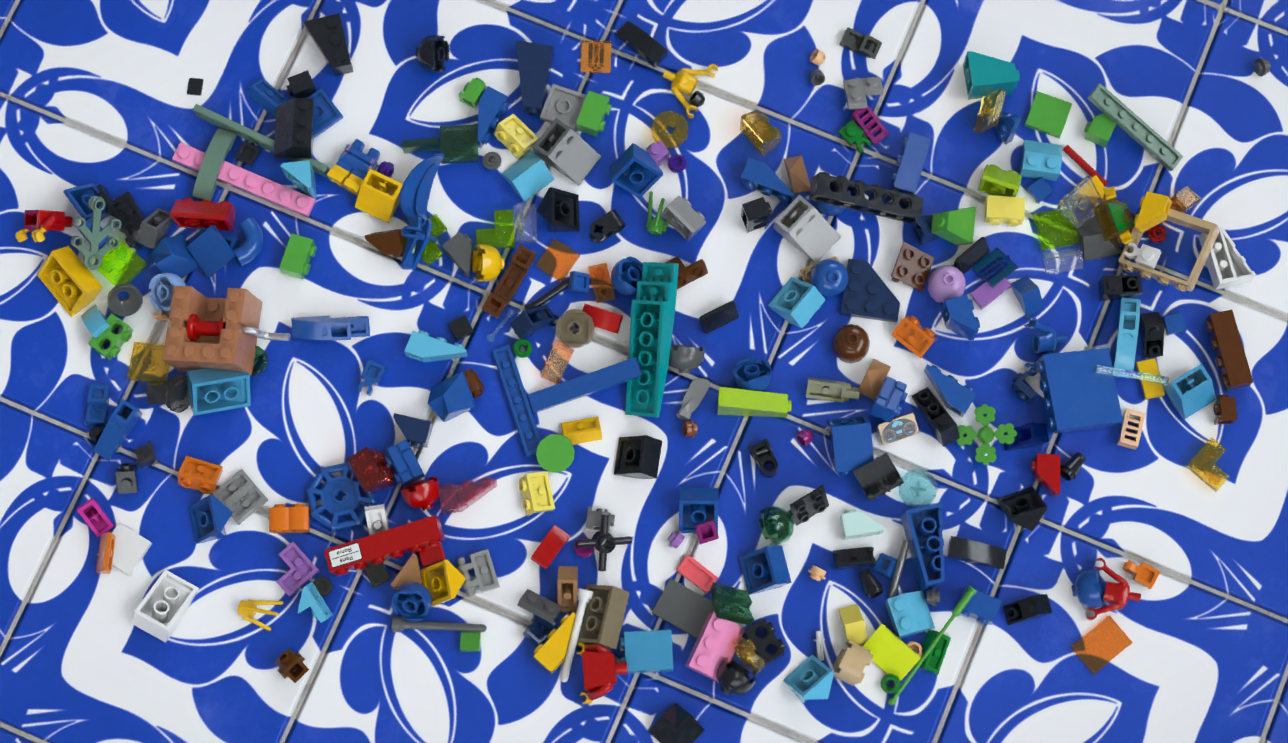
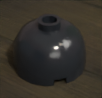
(432, 53)
(734, 678)

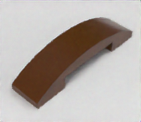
(510, 282)

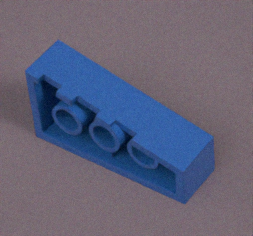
(924, 533)

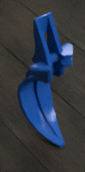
(414, 203)

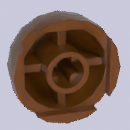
(850, 343)

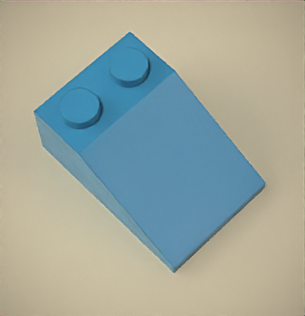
(217, 390)

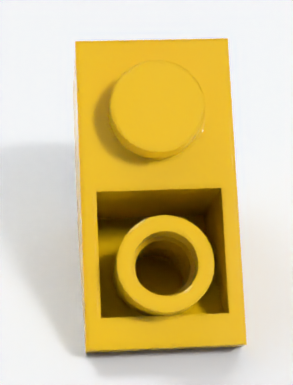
(1153, 211)

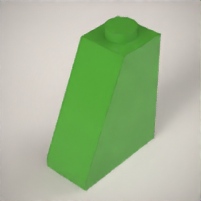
(955, 225)

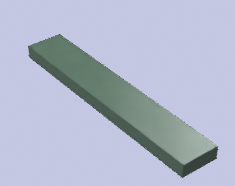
(1135, 127)

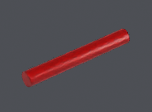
(1083, 164)

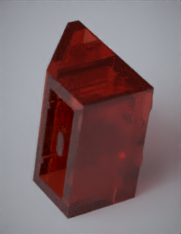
(371, 470)

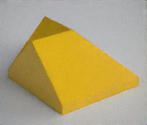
(442, 581)

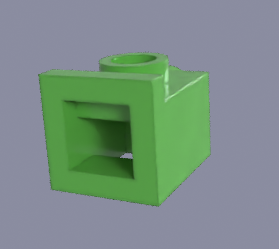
(472, 92)

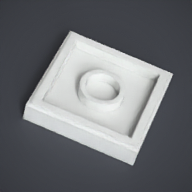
(128, 549)

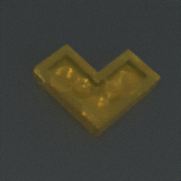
(1204, 465)

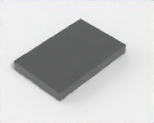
(683, 608)

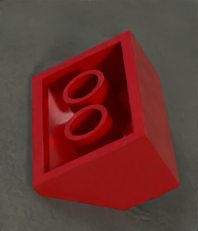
(196, 214)

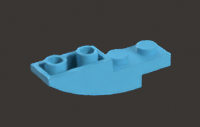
(1127, 334)

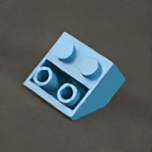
(1191, 391)

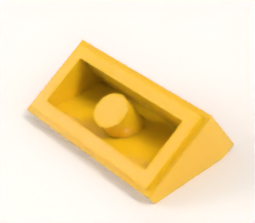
(582, 430)

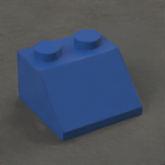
(635, 171)
(697, 507)
(765, 569)

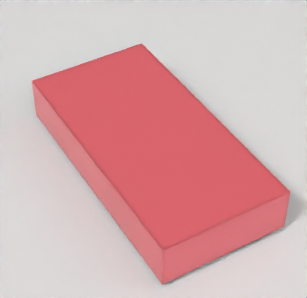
(696, 574)

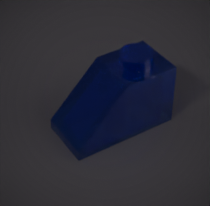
(1028, 436)

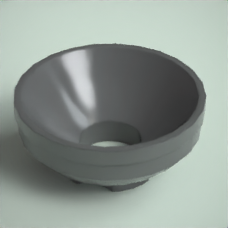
(125, 306)

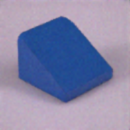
(885, 565)

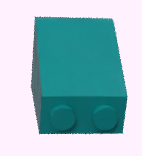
(988, 74)

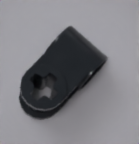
(609, 225)
(763, 455)

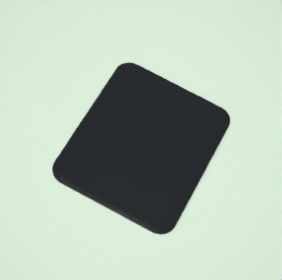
(195, 86)

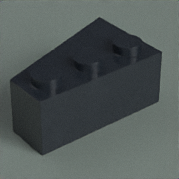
(331, 41)

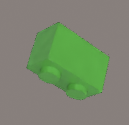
(593, 114)
(297, 256)

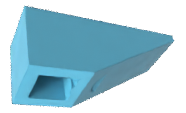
(429, 349)

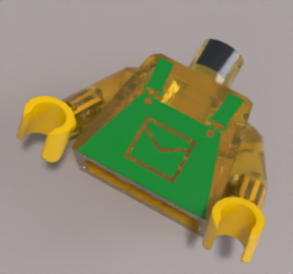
(1114, 218)

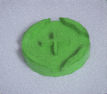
(555, 453)

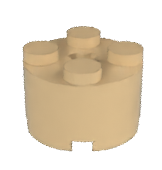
(851, 663)

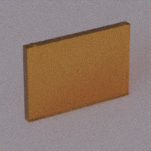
(1101, 644)

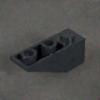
(936, 416)

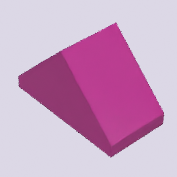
(95, 517)

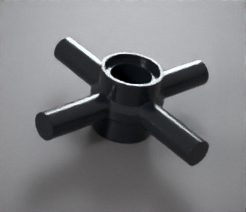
(599, 537)

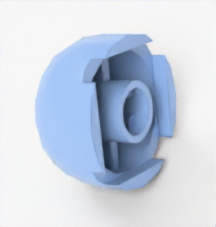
(162, 290)

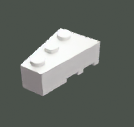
(1225, 262)

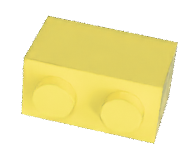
(1004, 210)

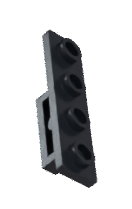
(127, 211)

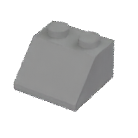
(683, 217)

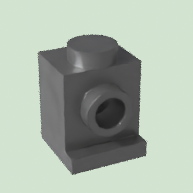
(594, 519)

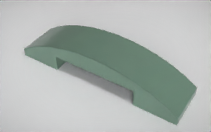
(212, 164)

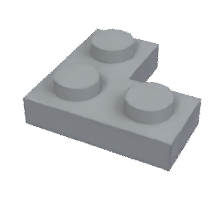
(858, 89)

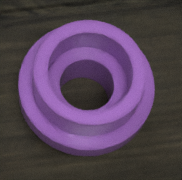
(675, 539)

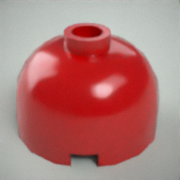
(422, 493)

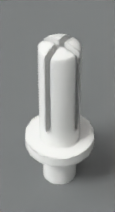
(819, 645)

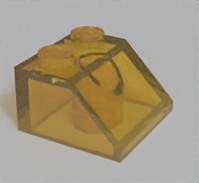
(760, 131)

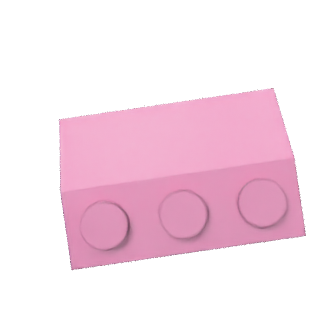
(713, 645)

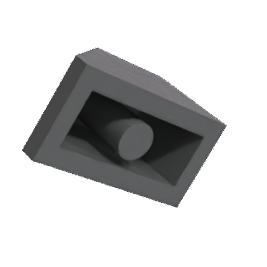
(154, 228)
(460, 252)

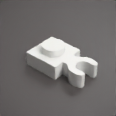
(1146, 256)

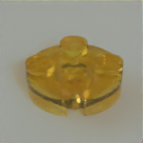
(675, 121)
(746, 653)

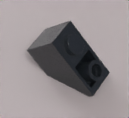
(1119, 287)
(1151, 334)
(1027, 609)

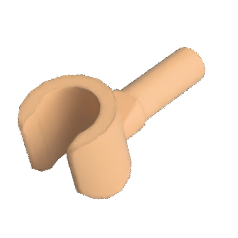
(161, 316)

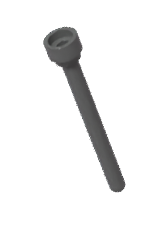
(400, 624)

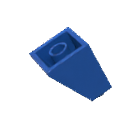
(850, 442)

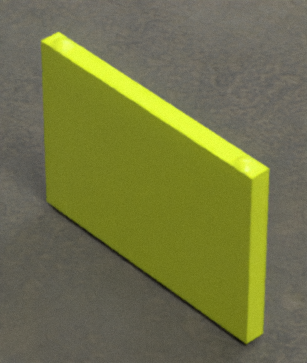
(891, 652)

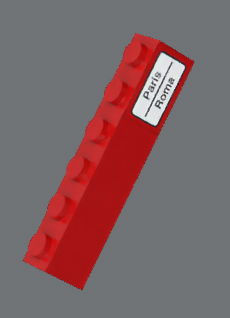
(384, 545)

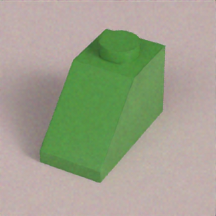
(1099, 130)

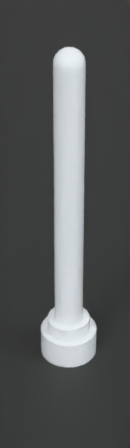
(583, 597)

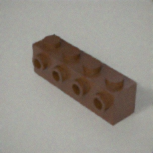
(1229, 350)

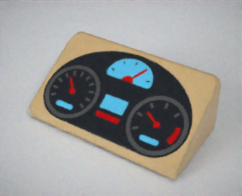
(897, 429)

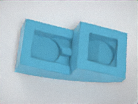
(95, 321)

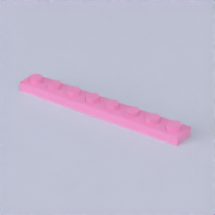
(249, 182)

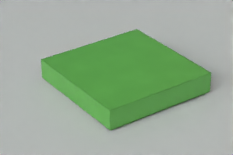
(1048, 114)

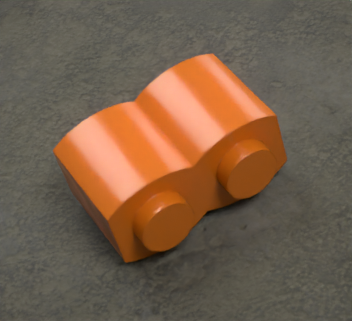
(289, 519)

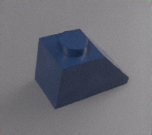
(922, 229)
(532, 321)
(414, 430)

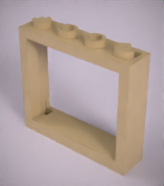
(1165, 279)

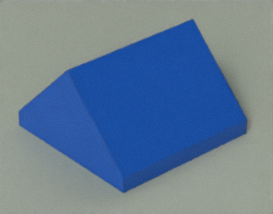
(79, 199)

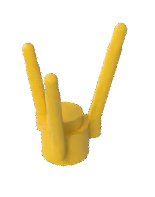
(249, 609)

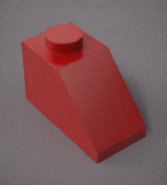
(1047, 472)

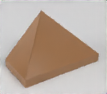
(797, 174)
(874, 379)
(409, 573)

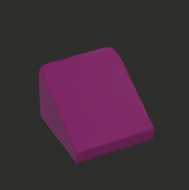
(706, 532)

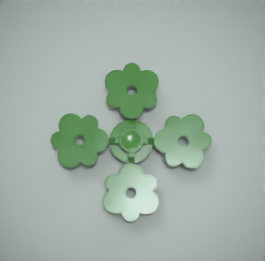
(986, 434)

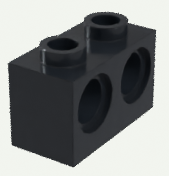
(756, 214)
(762, 643)

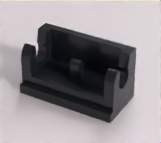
(854, 558)

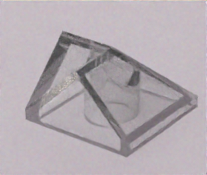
(1079, 202)

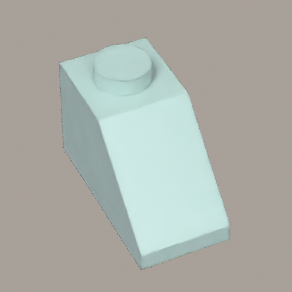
(858, 524)

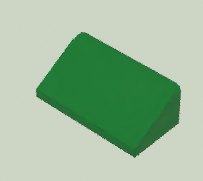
(935, 658)

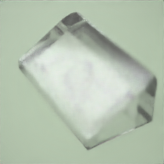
(525, 222)
(1062, 260)

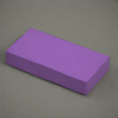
(986, 294)

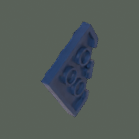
(867, 294)

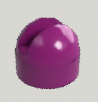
(804, 437)

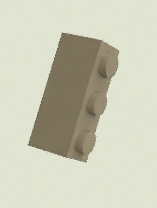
(603, 616)

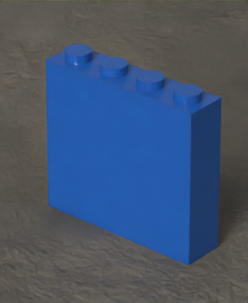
(1076, 394)

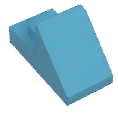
(311, 598)

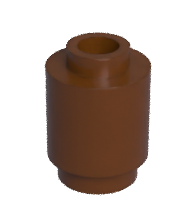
(474, 383)

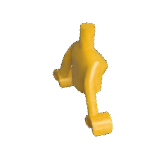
(686, 82)

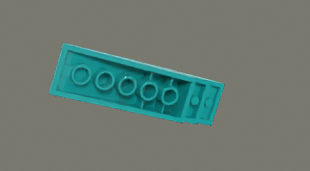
(651, 337)

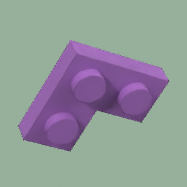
(301, 569)

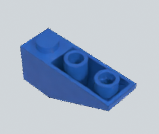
(490, 108)
(761, 177)
(953, 395)
(117, 429)

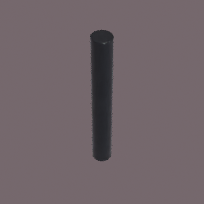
(549, 295)

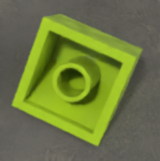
(999, 181)

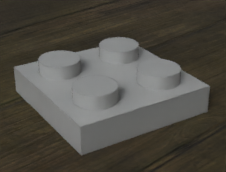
(563, 105)

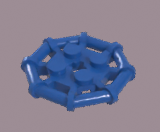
(333, 505)

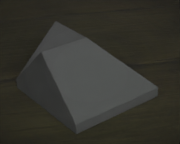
(1093, 242)

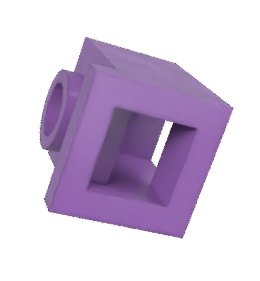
(658, 152)

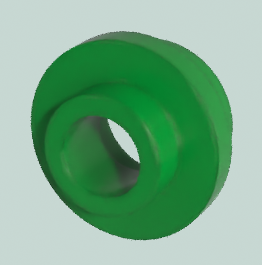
(522, 342)
(888, 689)

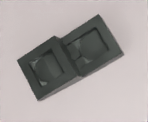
(860, 44)

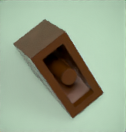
(388, 242)

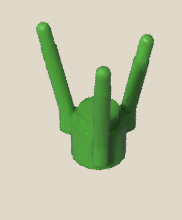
(655, 225)

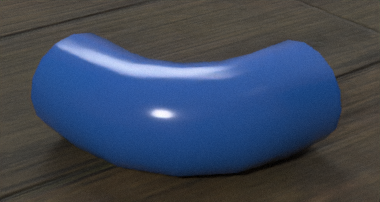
(252, 243)

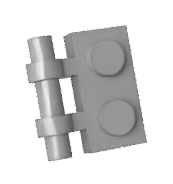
(484, 572)

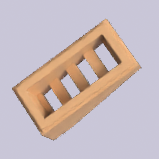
(1132, 444)

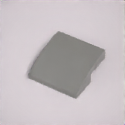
(240, 496)

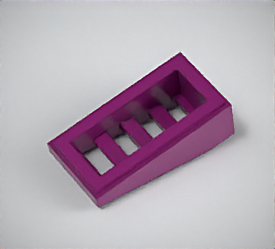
(874, 120)

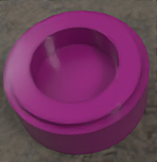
(584, 552)

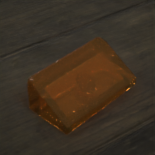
(556, 362)

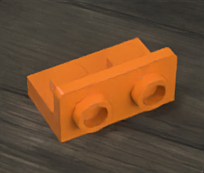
(914, 336)
(199, 475)

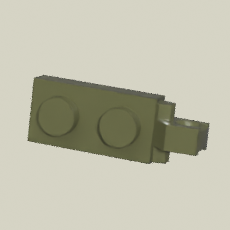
(830, 390)

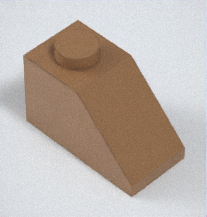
(567, 588)

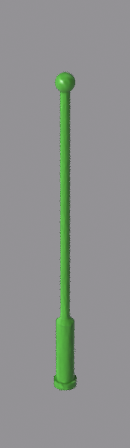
(955, 613)

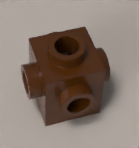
(291, 665)

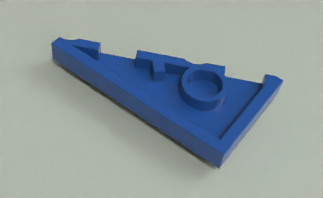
(1007, 127)

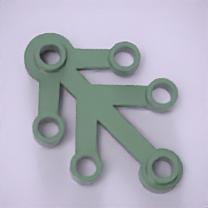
(95, 236)

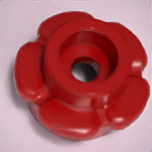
(1157, 238)

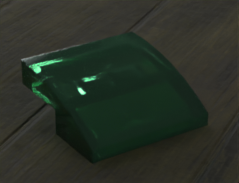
(731, 604)

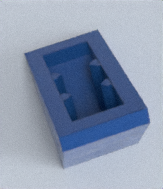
(1028, 295)

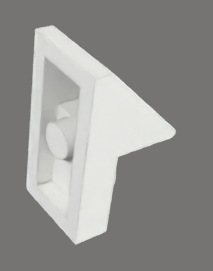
(376, 519)

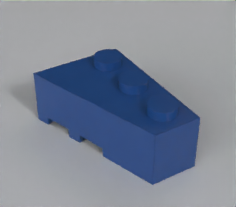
(911, 162)

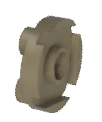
(585, 325)

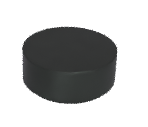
(323, 586)

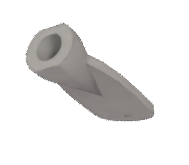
(693, 398)

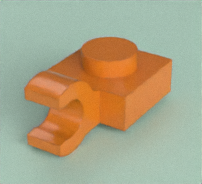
(1143, 574)

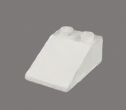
(164, 606)

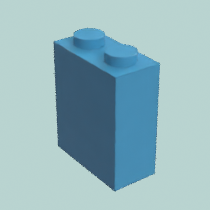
(648, 651)

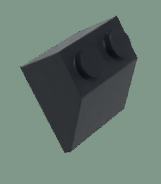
(638, 457)

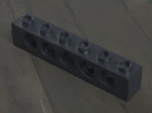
(821, 193)

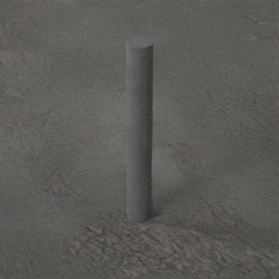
(898, 569)

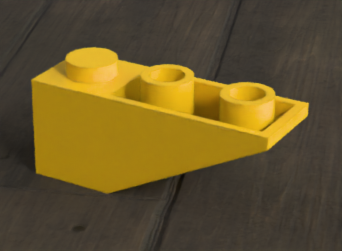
(554, 650)

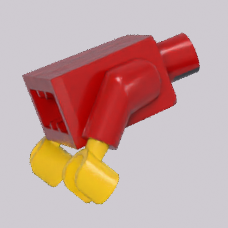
(41, 222)
(599, 671)

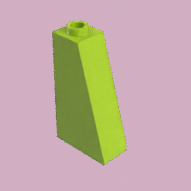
(752, 403)

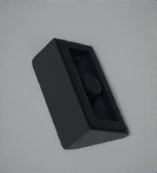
(972, 255)
(718, 317)

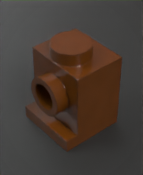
(1225, 410)

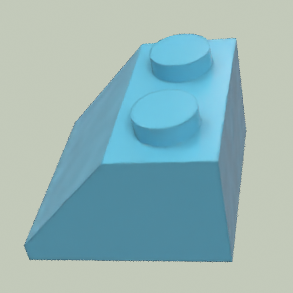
(1041, 160)
(797, 302)
(909, 614)

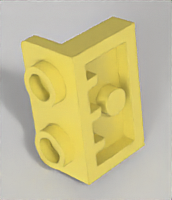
(515, 135)
(536, 493)

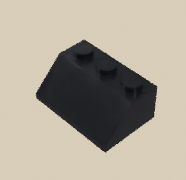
(294, 129)

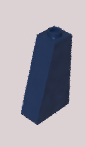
(534, 72)

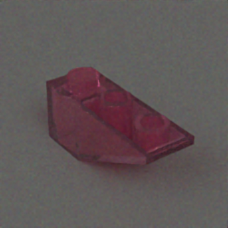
(460, 497)

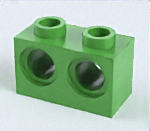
(115, 340)

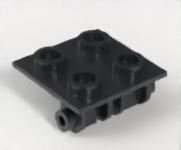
(878, 477)
(809, 505)

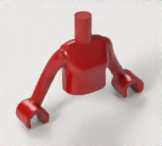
(1115, 593)

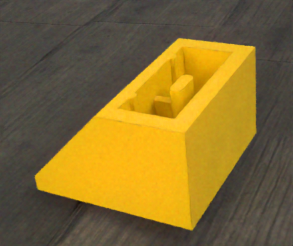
(379, 196)

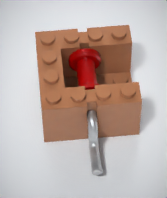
(214, 330)

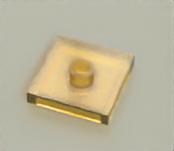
(989, 111)
(147, 363)

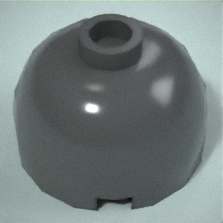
(686, 357)

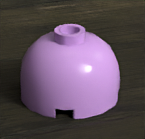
(946, 283)

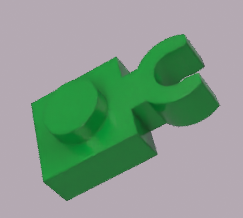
(853, 134)

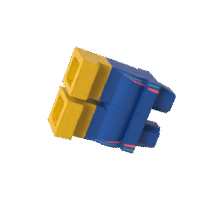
(353, 166)

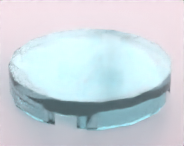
(918, 488)

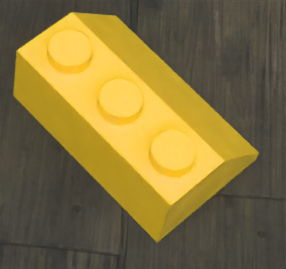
(69, 280)

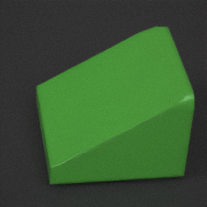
(470, 642)

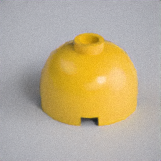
(486, 263)

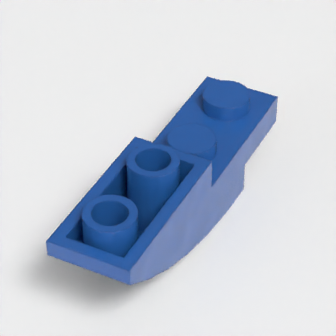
(330, 328)

